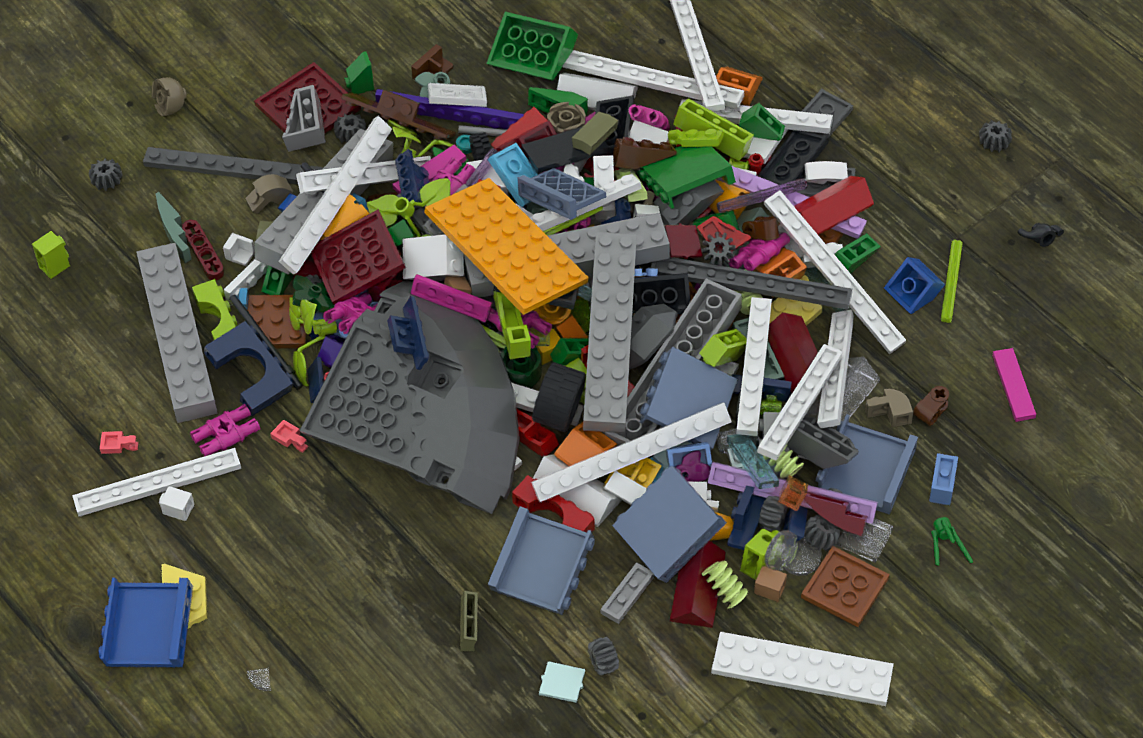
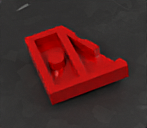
(716, 225)

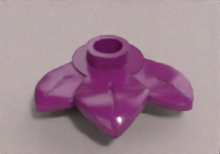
(694, 469)

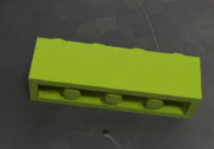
(694, 116)

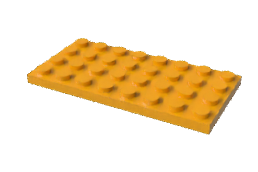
(506, 245)

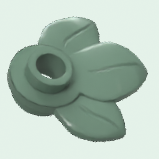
(427, 77)

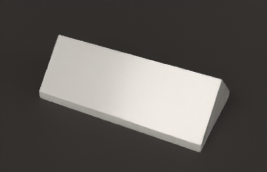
(595, 88)
(587, 497)

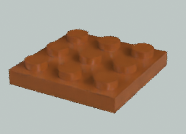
(273, 317)
(845, 586)

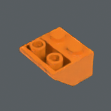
(739, 80)
(784, 264)
(582, 445)

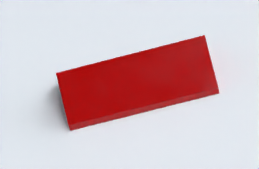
(836, 204)

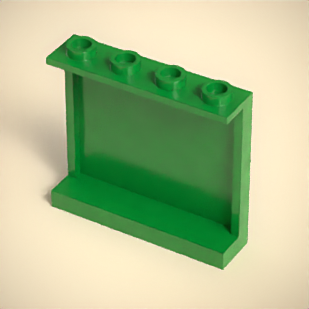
(685, 171)

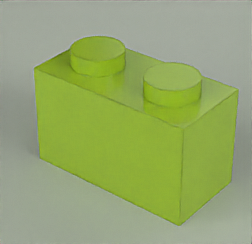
(51, 254)

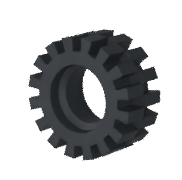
(479, 145)

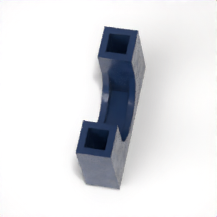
(244, 342)

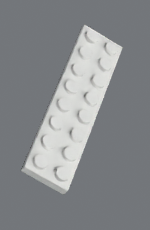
(802, 668)

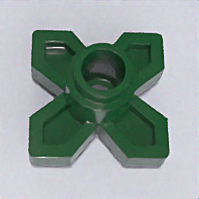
(313, 293)

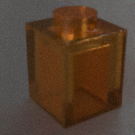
(793, 493)

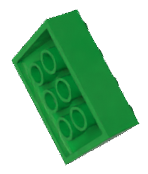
(531, 46)

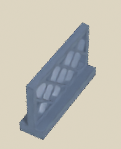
(559, 192)

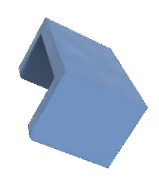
(676, 453)
(943, 479)

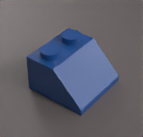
(914, 285)

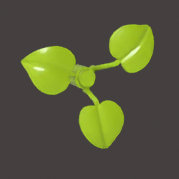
(406, 132)
(391, 205)
(320, 327)

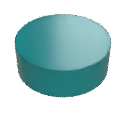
(463, 144)

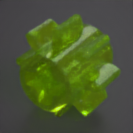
(770, 404)

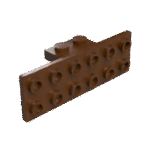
(398, 108)

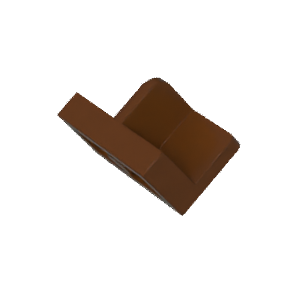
(431, 62)

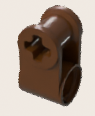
(762, 228)
(932, 405)

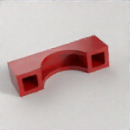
(571, 515)

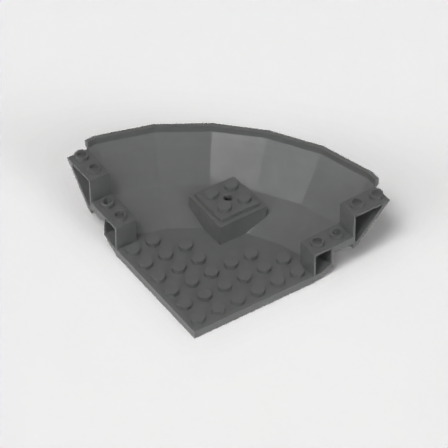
(404, 418)

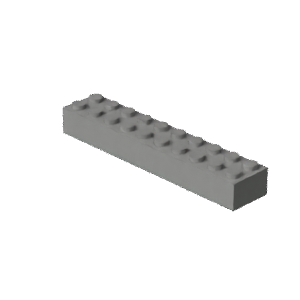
(281, 232)
(579, 246)
(707, 314)
(610, 332)
(176, 333)

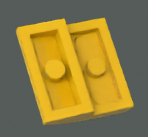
(641, 472)

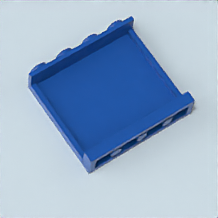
(146, 624)

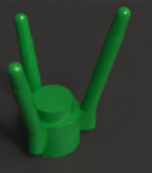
(946, 531)

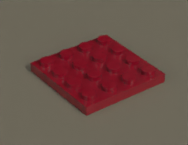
(277, 101)
(357, 257)

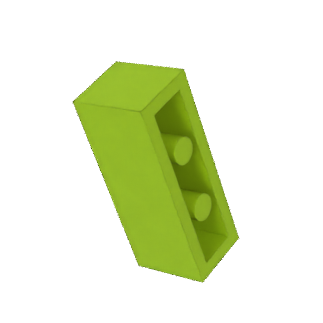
(724, 348)

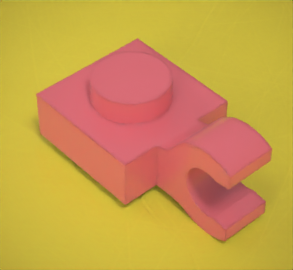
(289, 434)
(114, 442)

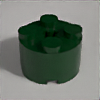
(524, 370)

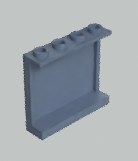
(685, 388)
(877, 468)
(668, 524)
(541, 562)

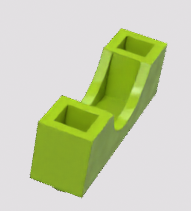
(210, 301)
(514, 331)

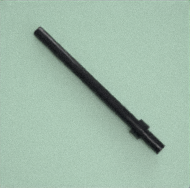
(261, 335)

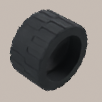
(559, 397)

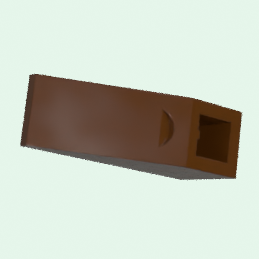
(637, 154)

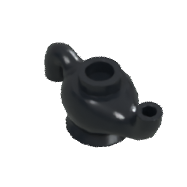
(1042, 233)

